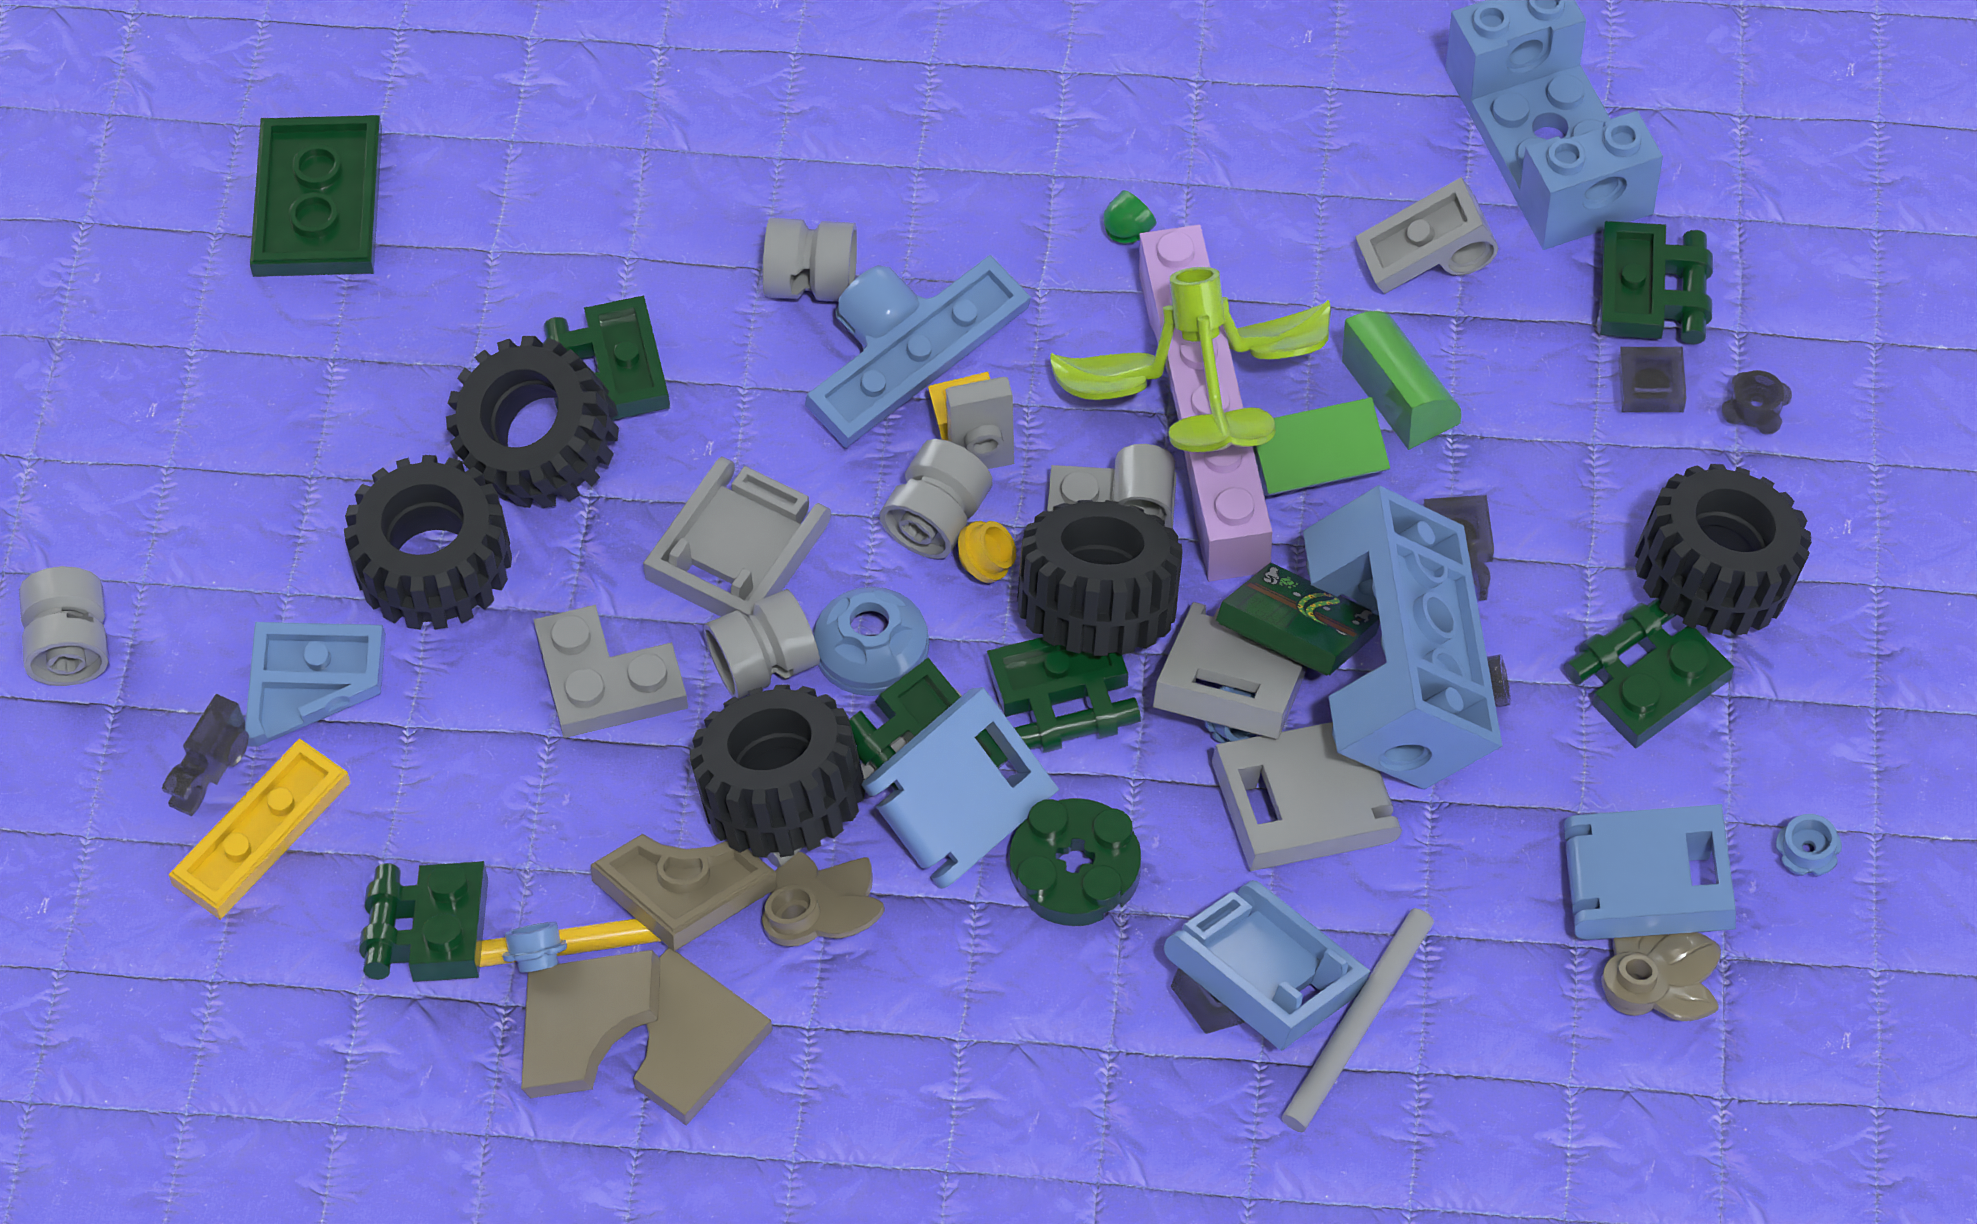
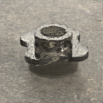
(1757, 387)

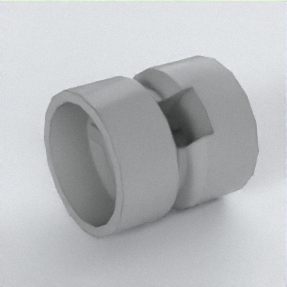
(808, 258)
(939, 496)
(63, 626)
(764, 643)

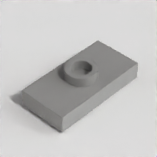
(983, 420)

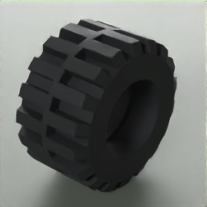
(507, 384)
(422, 500)
(1722, 549)
(1099, 577)
(777, 770)

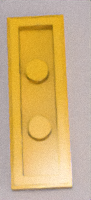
(259, 829)

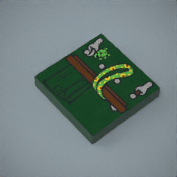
(1298, 619)

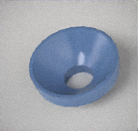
(870, 662)

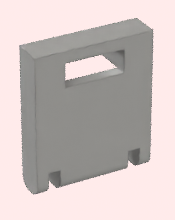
(738, 535)
(1229, 659)
(1319, 796)

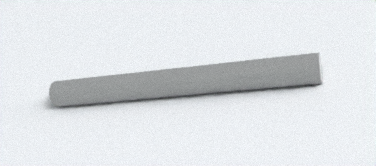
(1357, 1020)

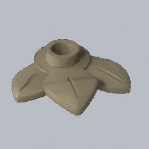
(820, 902)
(1662, 975)

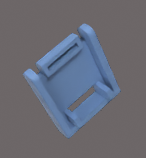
(952, 790)
(1641, 873)
(1259, 957)

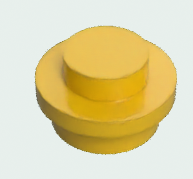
(986, 550)

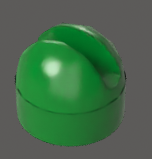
(1127, 218)

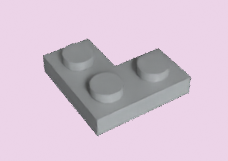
(599, 689)

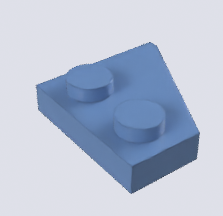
(309, 674)

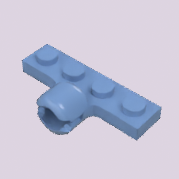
(908, 341)

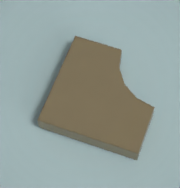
(681, 889)
(580, 1013)
(697, 1040)

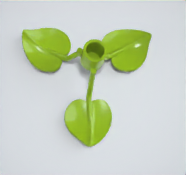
(1198, 313)

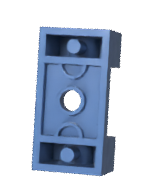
(1524, 73)
(1434, 696)

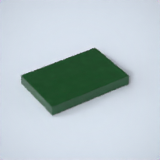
(316, 196)

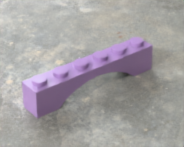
(1226, 482)

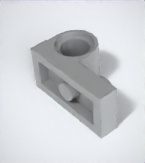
(1435, 230)
(1141, 478)

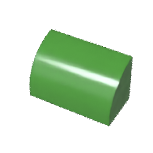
(1397, 378)
(1322, 447)

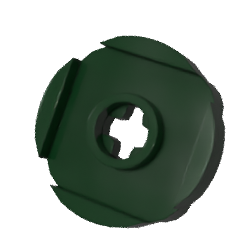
(1075, 826)

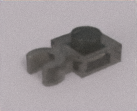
(1474, 515)
(211, 747)

